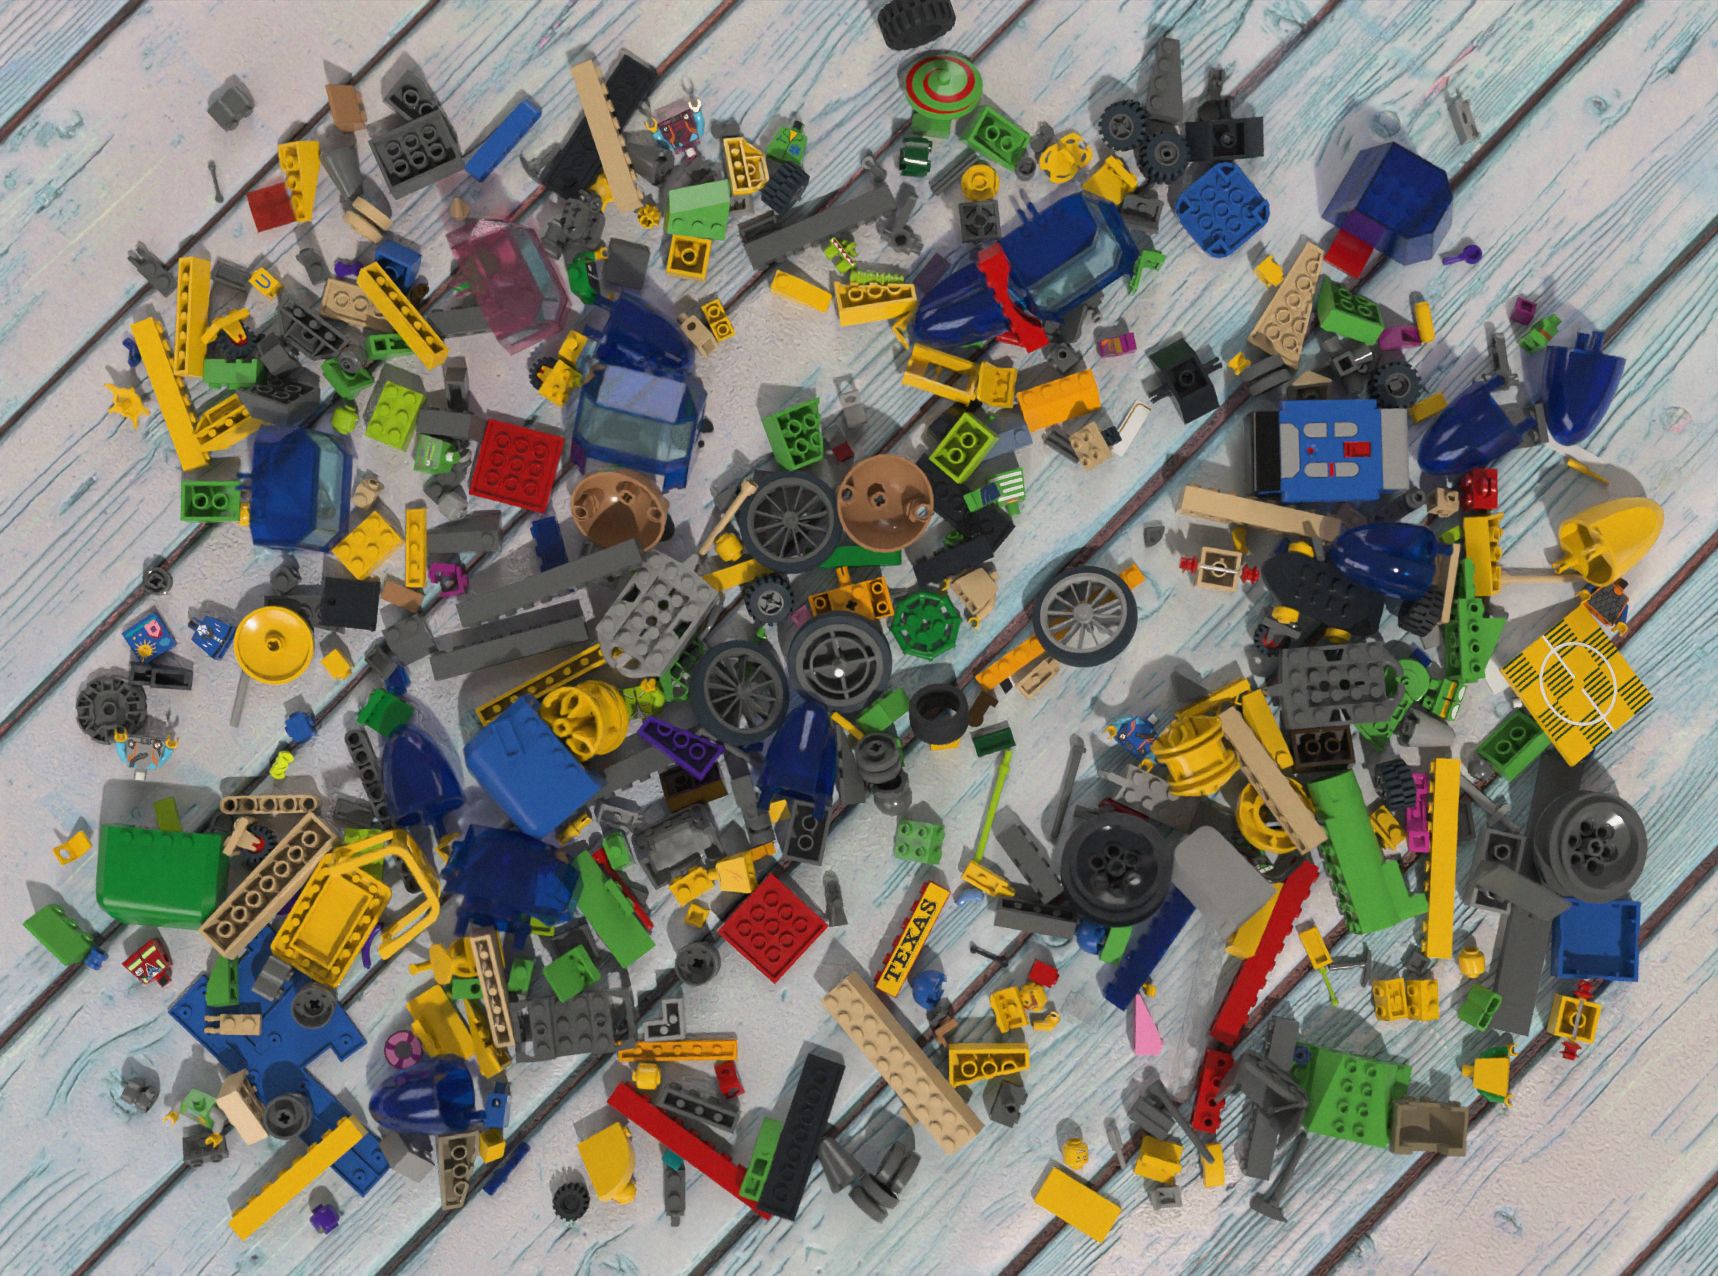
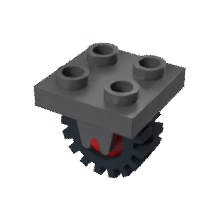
(1274, 635)

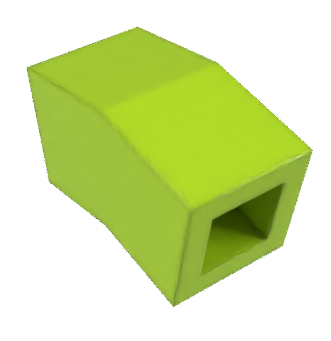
(1451, 535)

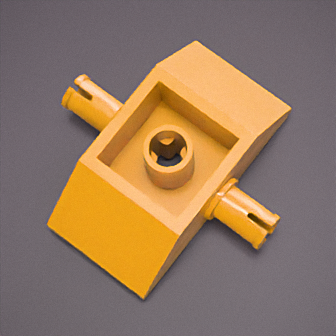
(870, 596)

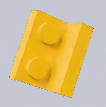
(1158, 1159)

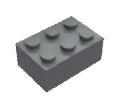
(806, 835)

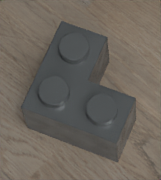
(277, 355)

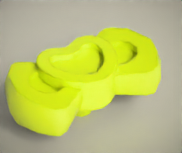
(281, 764)

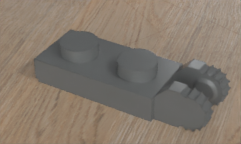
(154, 273)

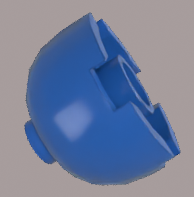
(1090, 936)
(927, 988)

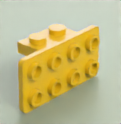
(439, 1025)

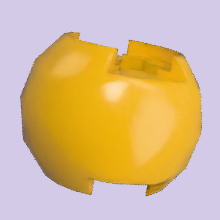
(244, 515)

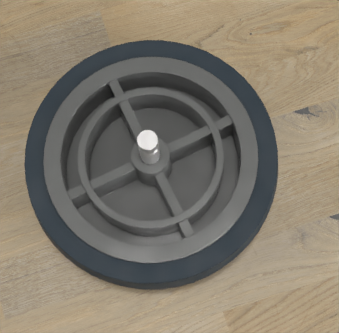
(839, 661)

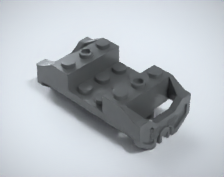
(573, 1026)

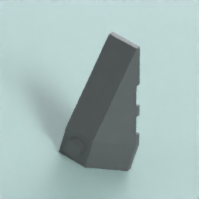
(412, 100)
(472, 535)

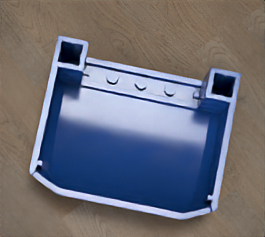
(539, 786)

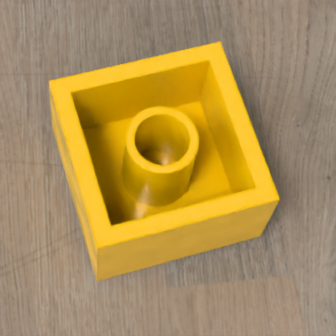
(689, 258)

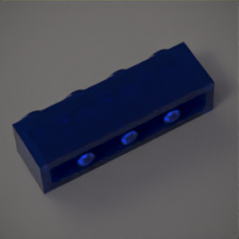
(550, 545)

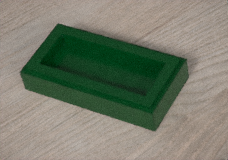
(993, 742)

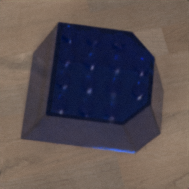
(1394, 203)

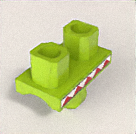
(835, 248)

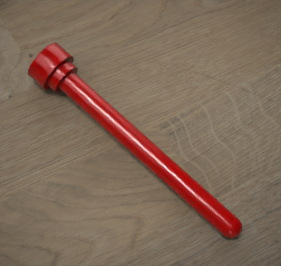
(601, 857)

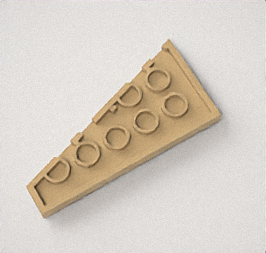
(1288, 313)

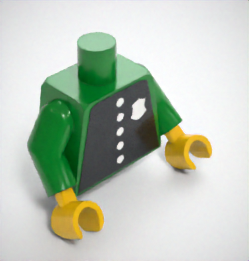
(584, 276)

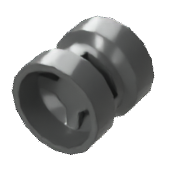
(1027, 165)

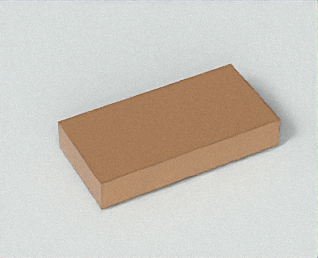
(402, 596)

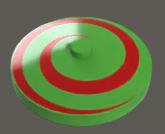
(943, 86)

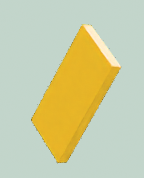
(1077, 1204)

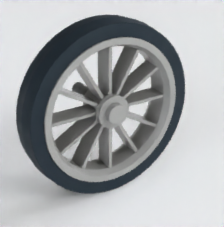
(1085, 616)

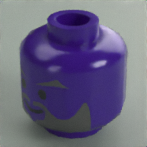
(324, 1218)

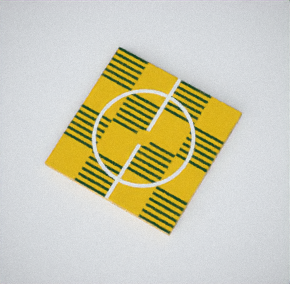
(1576, 684)

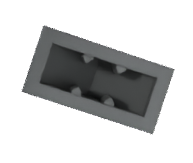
(1185, 688)

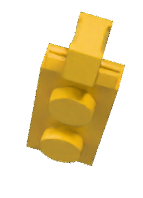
(987, 880)

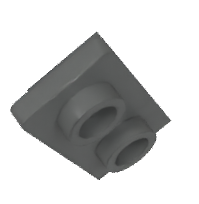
(314, 265)

